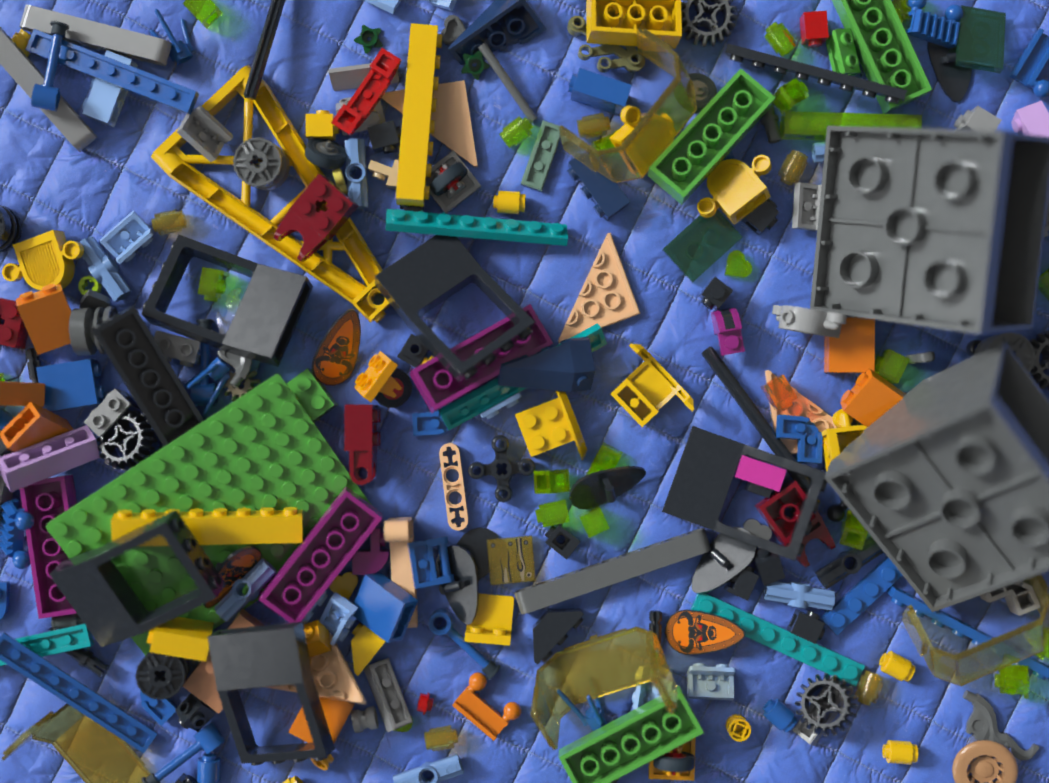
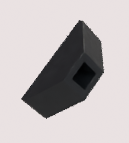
(552, 630)

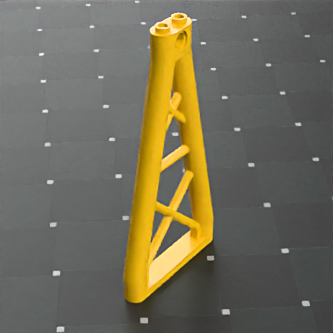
(177, 167)

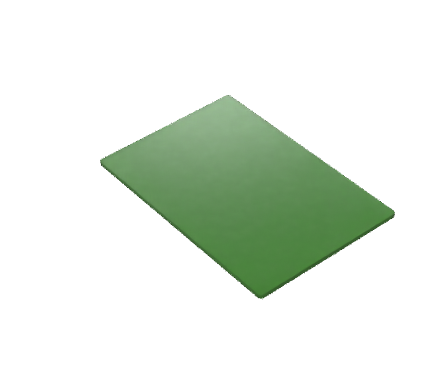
(244, 456)

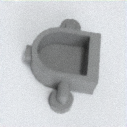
(809, 320)

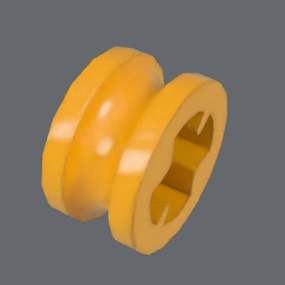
(323, 764)

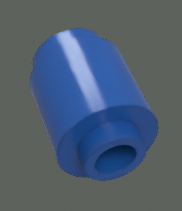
(779, 715)
(208, 768)

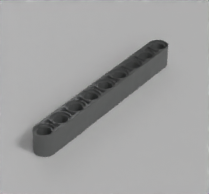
(612, 571)

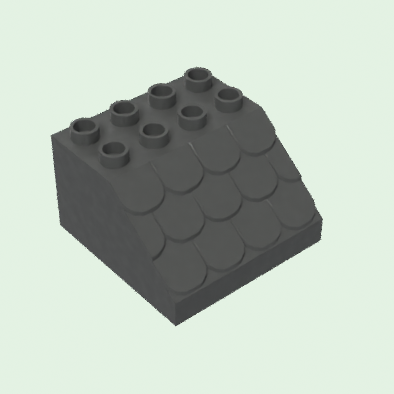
(932, 226)
(956, 479)

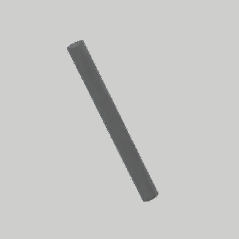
(508, 83)

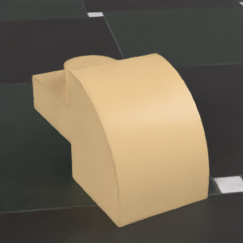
(382, 171)

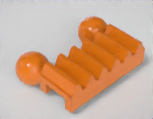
(480, 712)

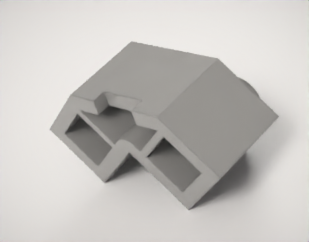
(1018, 596)

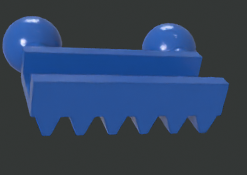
(934, 28)
(1032, 63)
(12, 536)

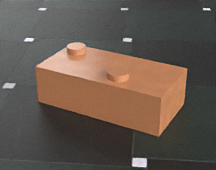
(202, 679)

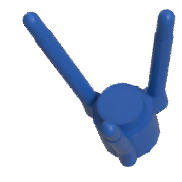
(179, 51)
(216, 370)
(594, 715)

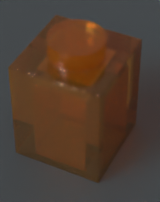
(779, 393)

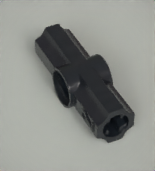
(836, 570)

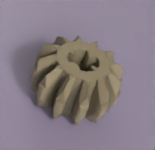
(237, 393)

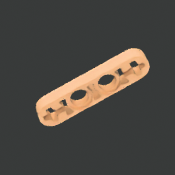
(453, 486)

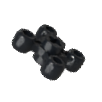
(491, 469)

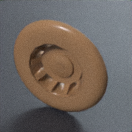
(983, 765)

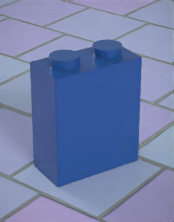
(599, 91)
(72, 384)
(384, 607)

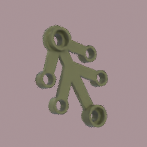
(605, 49)

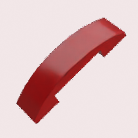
(369, 93)

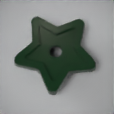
(368, 32)
(469, 60)

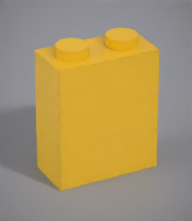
(181, 638)

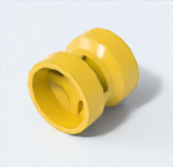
(734, 726)

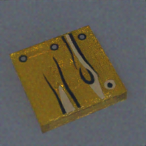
(510, 560)

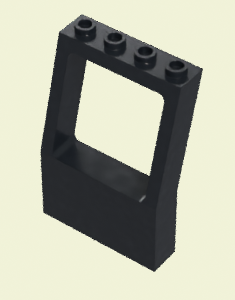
(433, 275)
(263, 317)
(705, 479)
(109, 603)
(263, 659)

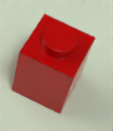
(814, 28)

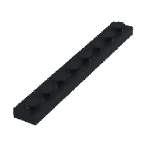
(824, 76)

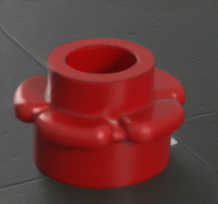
(424, 703)

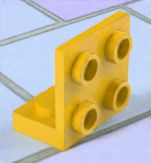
(492, 620)

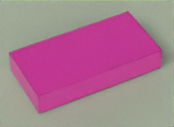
(760, 473)

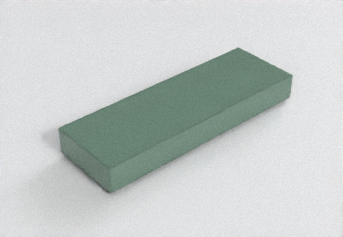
(541, 156)

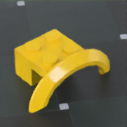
(648, 389)
(551, 426)

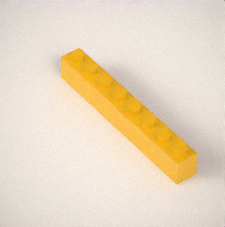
(417, 115)
(221, 526)

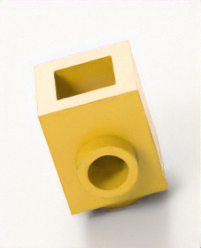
(320, 126)

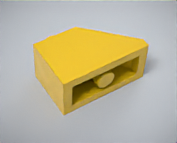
(364, 647)

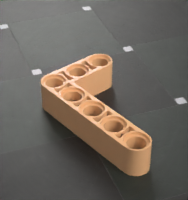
(400, 532)

